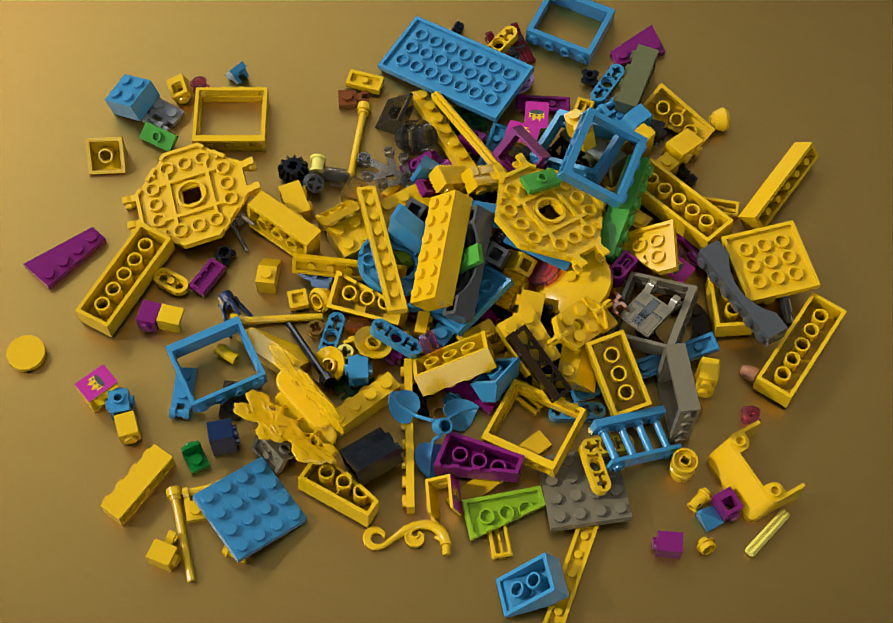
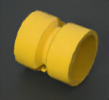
(683, 465)

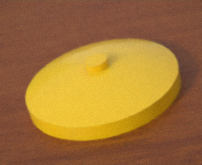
(569, 287)

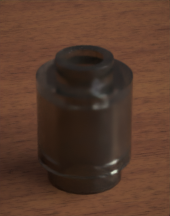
(336, 176)

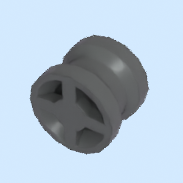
(317, 183)

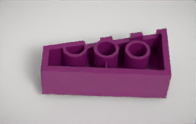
(477, 460)

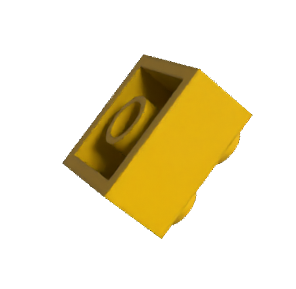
(423, 323)

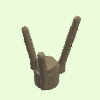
(239, 220)

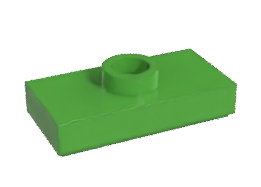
(158, 136)
(540, 181)
(471, 257)

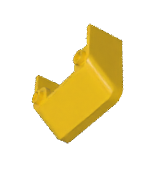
(734, 472)

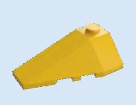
(675, 113)

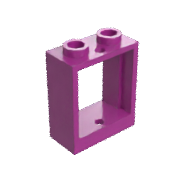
(509, 141)

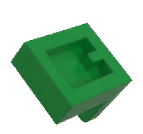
(195, 457)

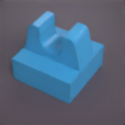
(238, 70)

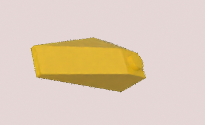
(260, 342)
(576, 369)

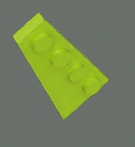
(496, 510)

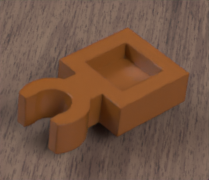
(349, 99)
(618, 303)

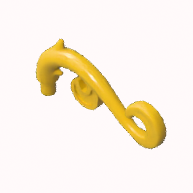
(412, 541)

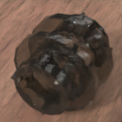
(416, 137)

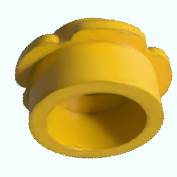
(706, 545)

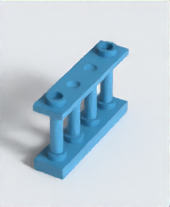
(636, 420)

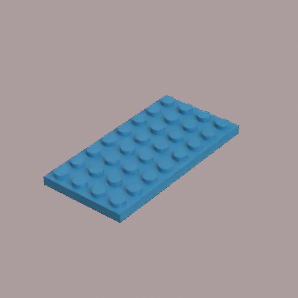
(457, 68)

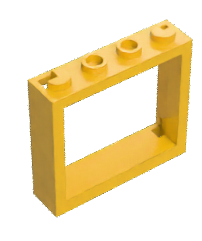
(231, 94)
(536, 394)

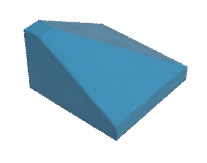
(709, 518)

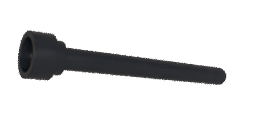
(326, 378)

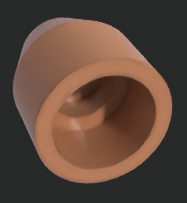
(749, 373)

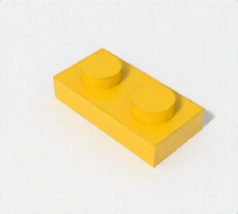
(364, 81)

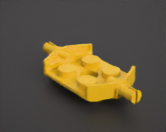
(590, 316)

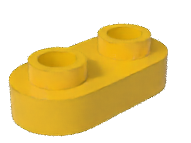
(172, 283)

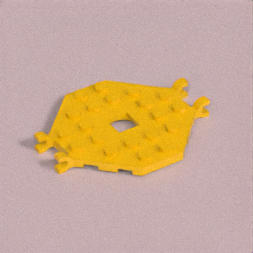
(192, 166)
(562, 238)

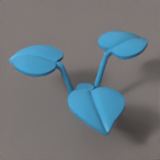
(458, 414)

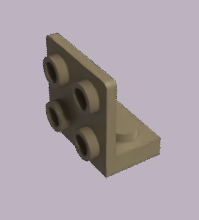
(273, 453)

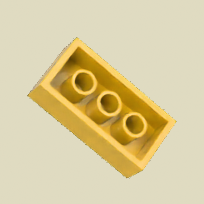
(283, 225)
(454, 364)
(617, 373)

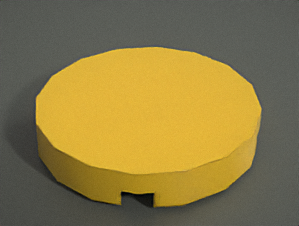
(26, 353)

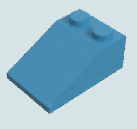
(532, 586)

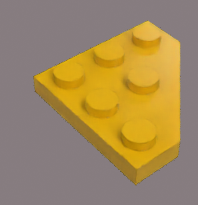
(655, 246)

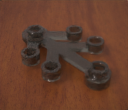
(402, 178)

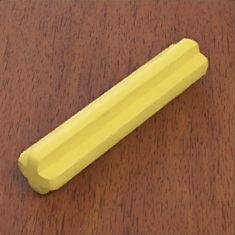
(765, 535)

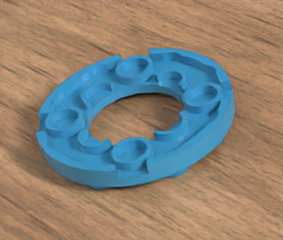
(369, 273)

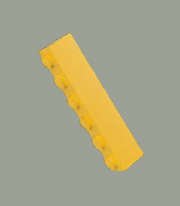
(779, 185)

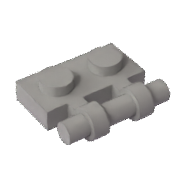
(165, 112)

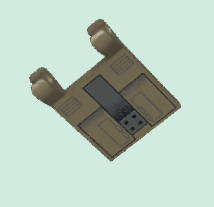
(647, 311)

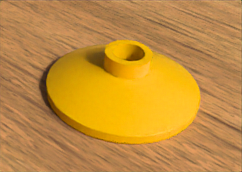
(370, 345)
(330, 356)

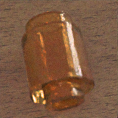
(354, 324)

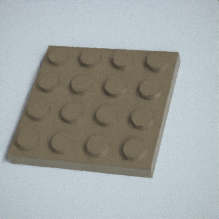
(572, 502)

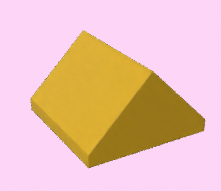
(106, 155)

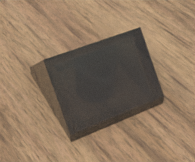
(395, 113)

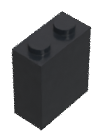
(372, 455)

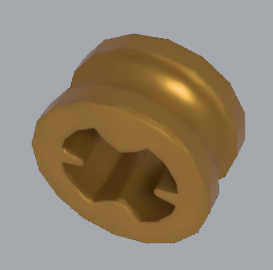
(315, 335)

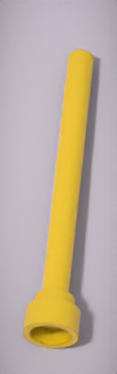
(363, 110)
(278, 318)
(175, 495)

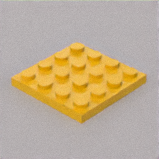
(770, 262)

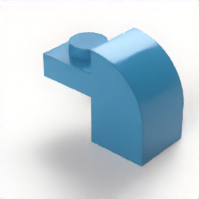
(636, 117)

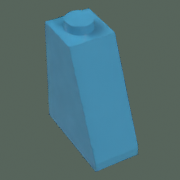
(406, 229)

